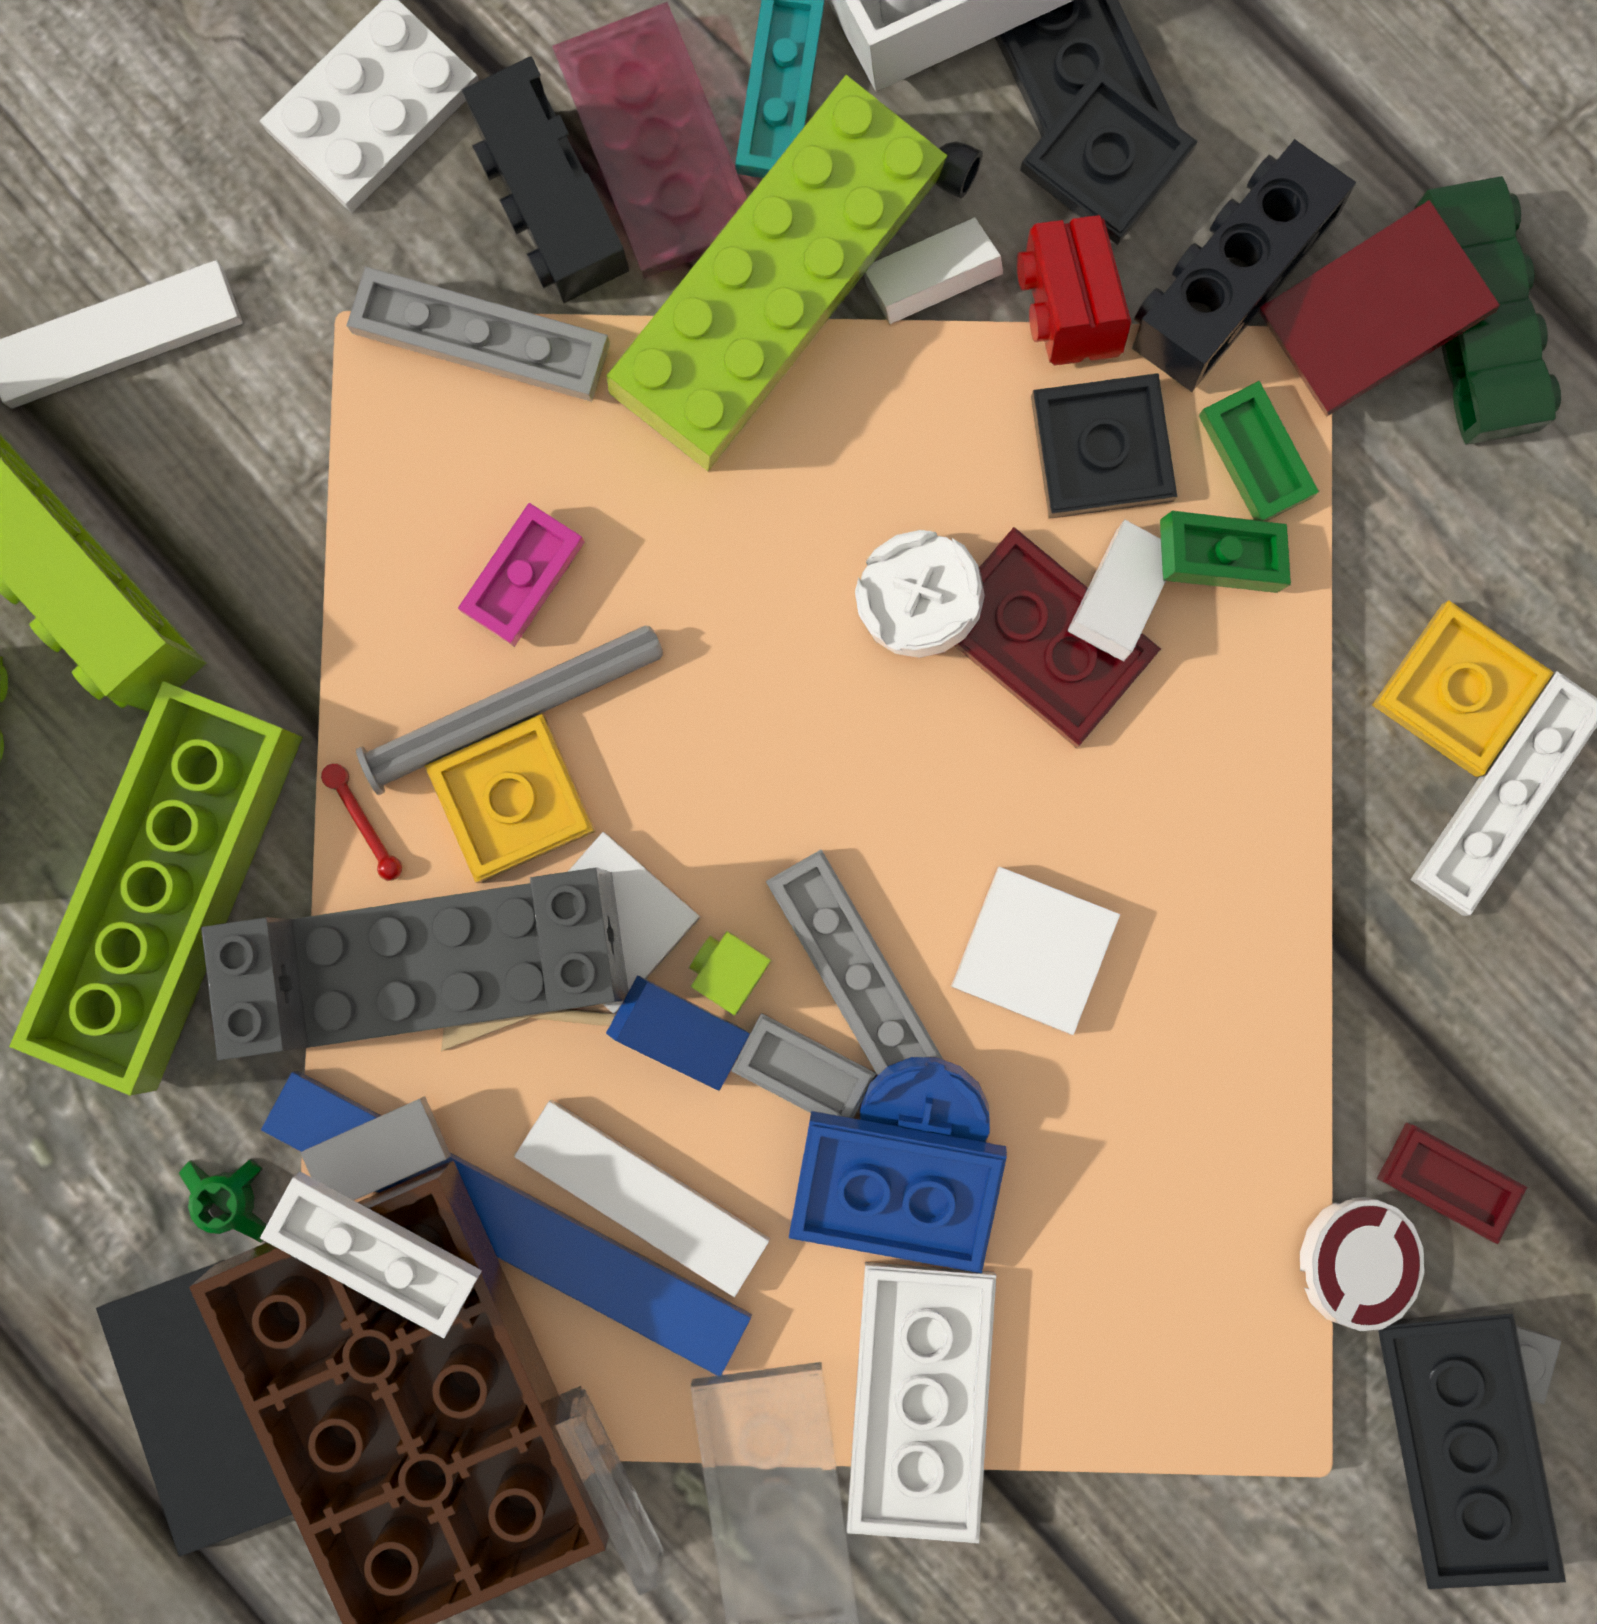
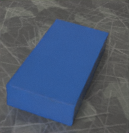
(677, 1033)

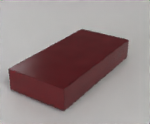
(1452, 1183)

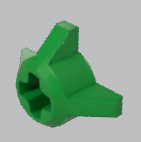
(228, 1192)

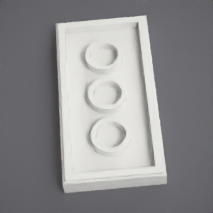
(921, 1402)

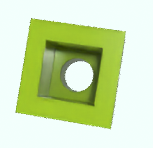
(728, 971)

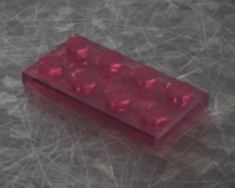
(652, 136)

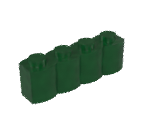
(1498, 363)

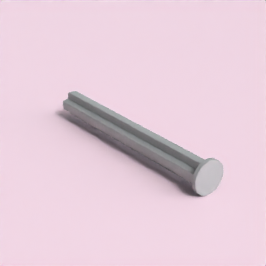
(509, 707)

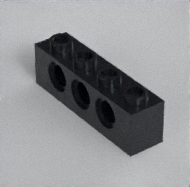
(1190, 342)

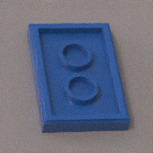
(897, 1192)

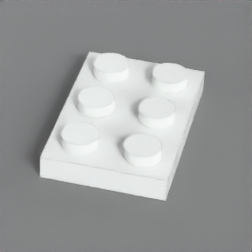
(370, 103)

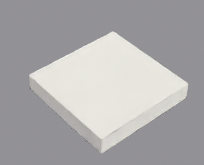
(648, 911)
(1035, 950)

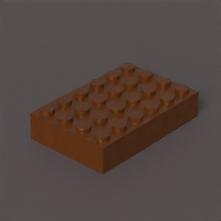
(404, 1454)

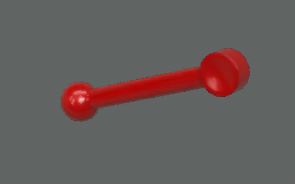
(337, 778)

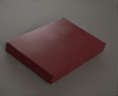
(1378, 308)
(1027, 643)

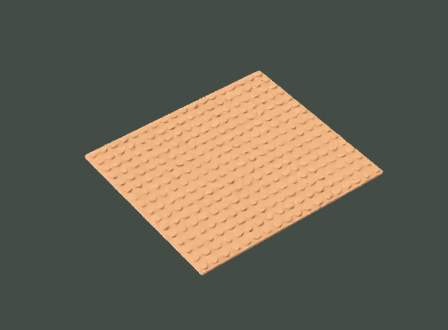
(1149, 1155)

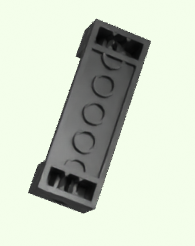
(415, 965)

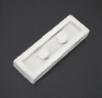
(370, 1254)

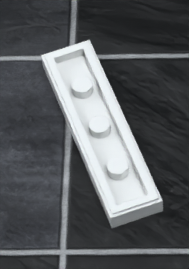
(116, 333)
(1508, 796)
(642, 1197)

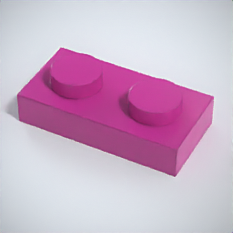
(521, 574)

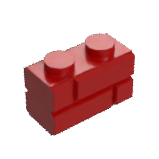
(1075, 291)

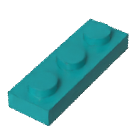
(778, 82)

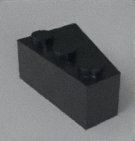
(544, 182)

